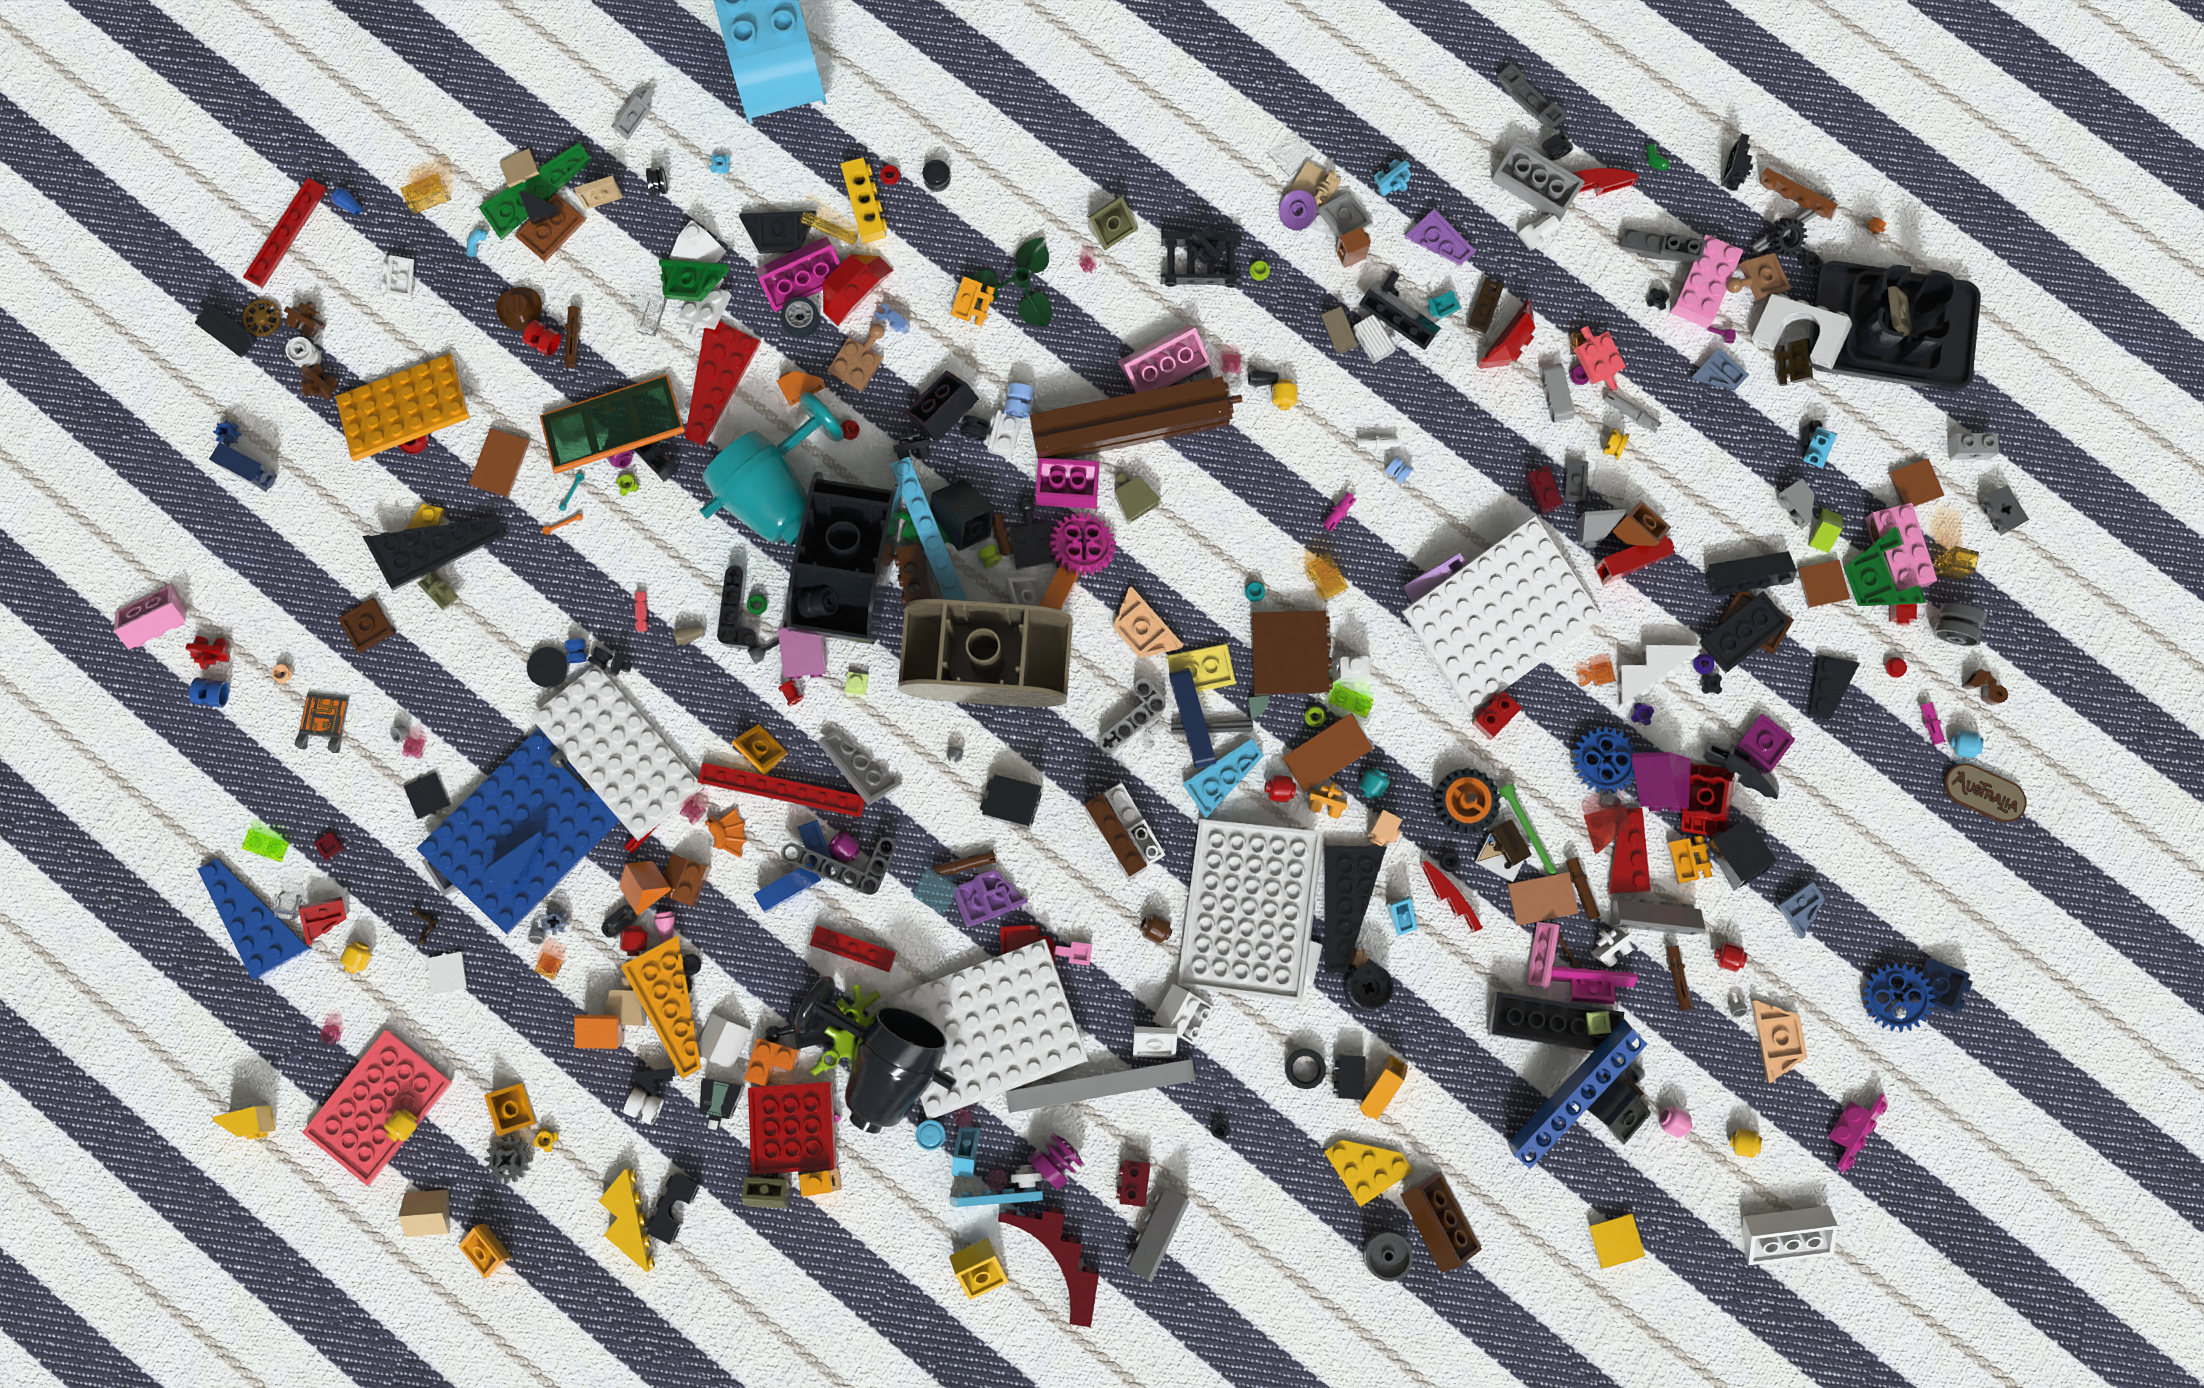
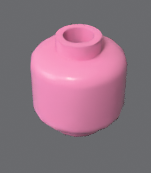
(1675, 1121)

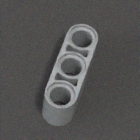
(1556, 393)

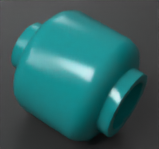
(1374, 783)

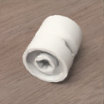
(302, 352)
(643, 1106)

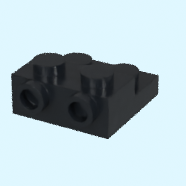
(1738, 164)

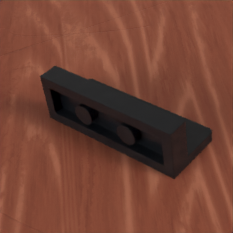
(224, 329)

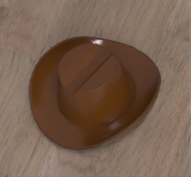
(519, 308)

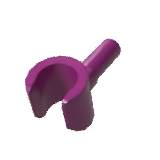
(1729, 334)

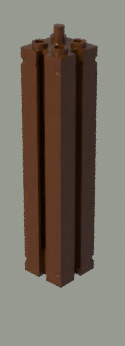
(1133, 419)

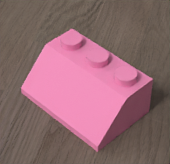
(149, 617)

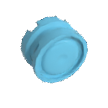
(930, 1135)

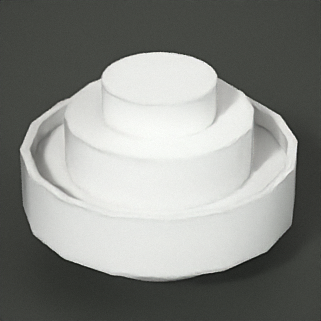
(1026, 1176)

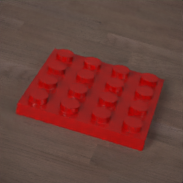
(792, 1128)

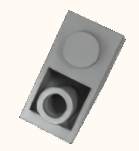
(1798, 501)

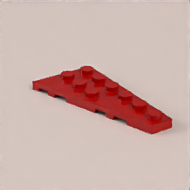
(720, 367)

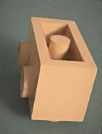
(1385, 829)

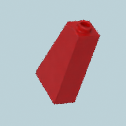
(1632, 560)

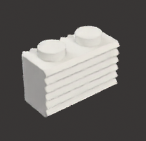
(1374, 338)

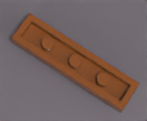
(1803, 196)

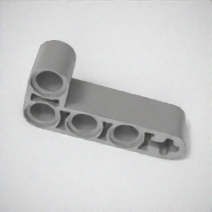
(1129, 721)

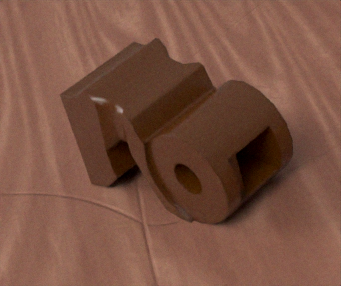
(1991, 693)

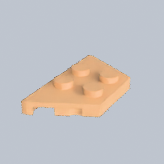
(1143, 628)
(1779, 1039)

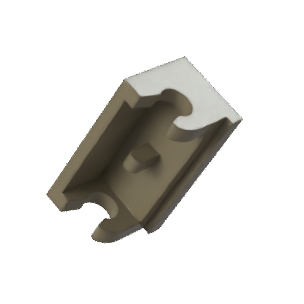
(1339, 330)

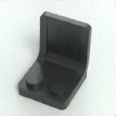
(1619, 1110)

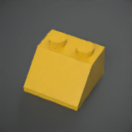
(248, 1122)
(978, 1269)

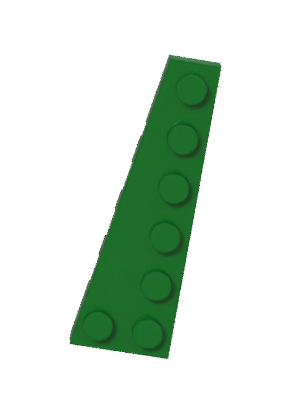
(507, 210)

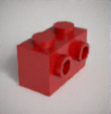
(1497, 714)

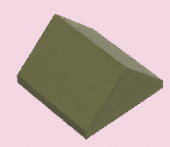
(1111, 223)

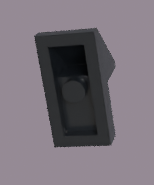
(650, 1078)

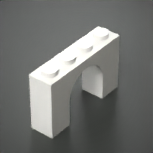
(1782, 311)

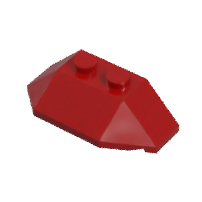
(852, 285)
(1511, 340)

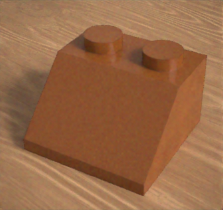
(1641, 526)
(685, 879)

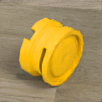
(1615, 443)

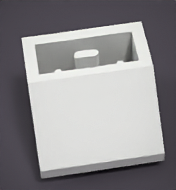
(1183, 1011)

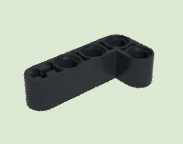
(736, 607)

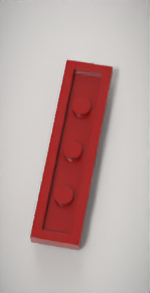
(853, 948)

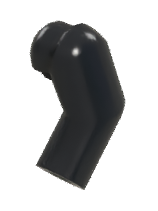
(1807, 431)

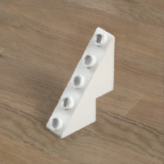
(1656, 663)

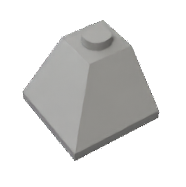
(1596, 525)

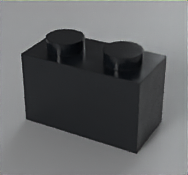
(1349, 1077)

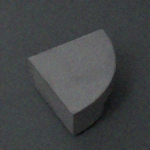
(1609, 801)

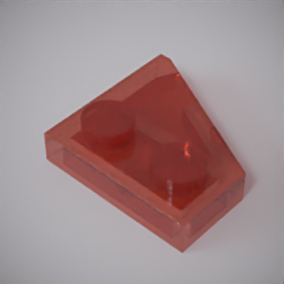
(1606, 825)

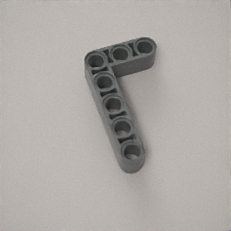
(842, 869)

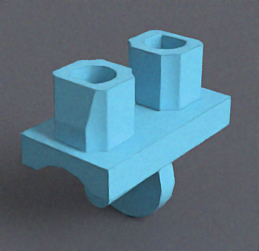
(1395, 179)
(1820, 447)

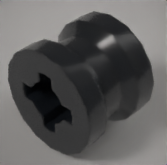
(600, 658)

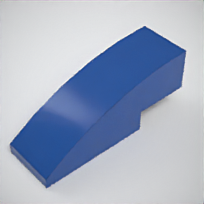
(786, 888)

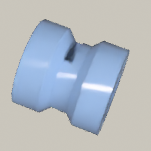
(1402, 473)

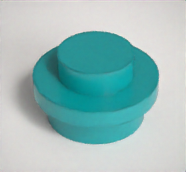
(1254, 591)

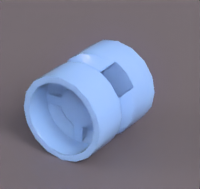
(1019, 399)

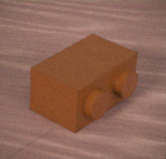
(1353, 247)

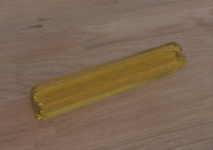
(829, 228)

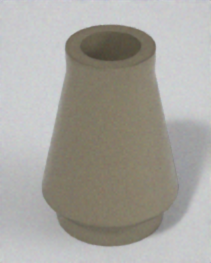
(687, 634)

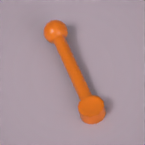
(547, 530)

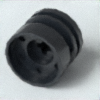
(1379, 983)

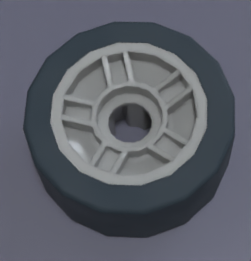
(798, 307)

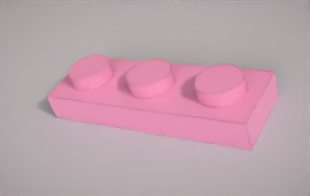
(1543, 954)

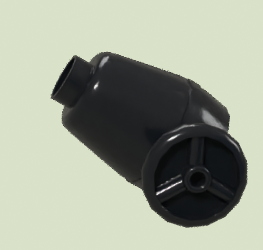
(886, 1068)

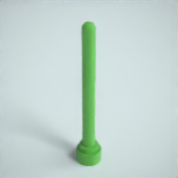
(1509, 793)

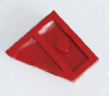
(321, 917)

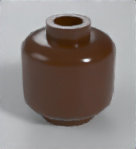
(1155, 928)

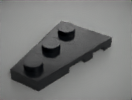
(1829, 685)

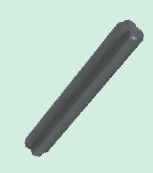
(1218, 726)

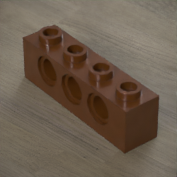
(912, 555)

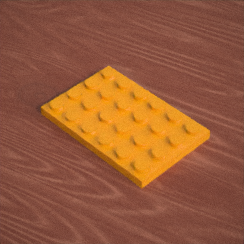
(402, 407)

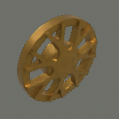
(261, 318)

